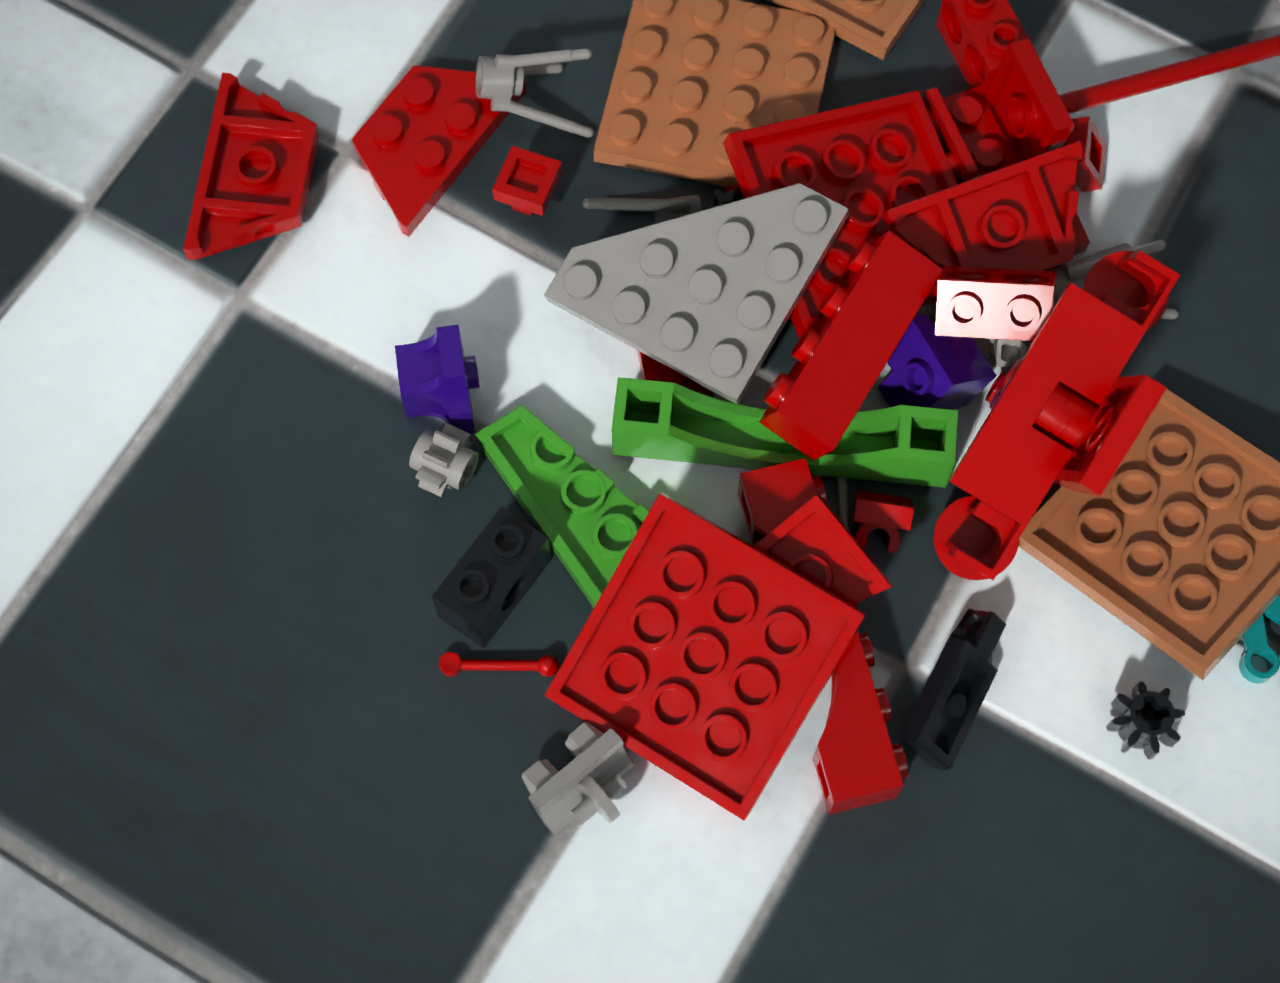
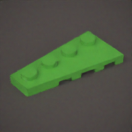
(564, 497)

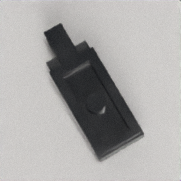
(954, 690)

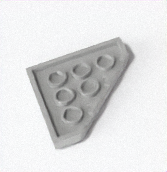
(706, 285)

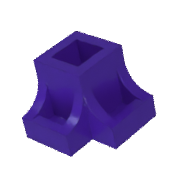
(935, 369)
(438, 378)

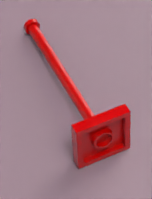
(1038, 117)

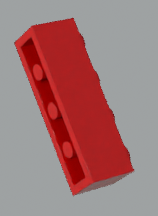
(850, 344)

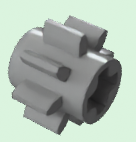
(443, 460)

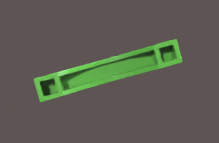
(685, 426)

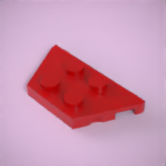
(425, 139)
(250, 173)
(1000, 219)

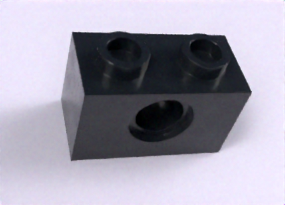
(492, 577)

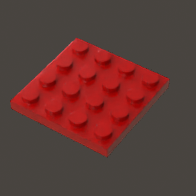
(856, 155)
(705, 655)

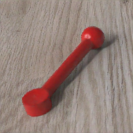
(452, 664)

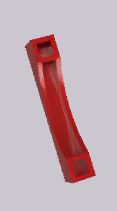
(855, 750)

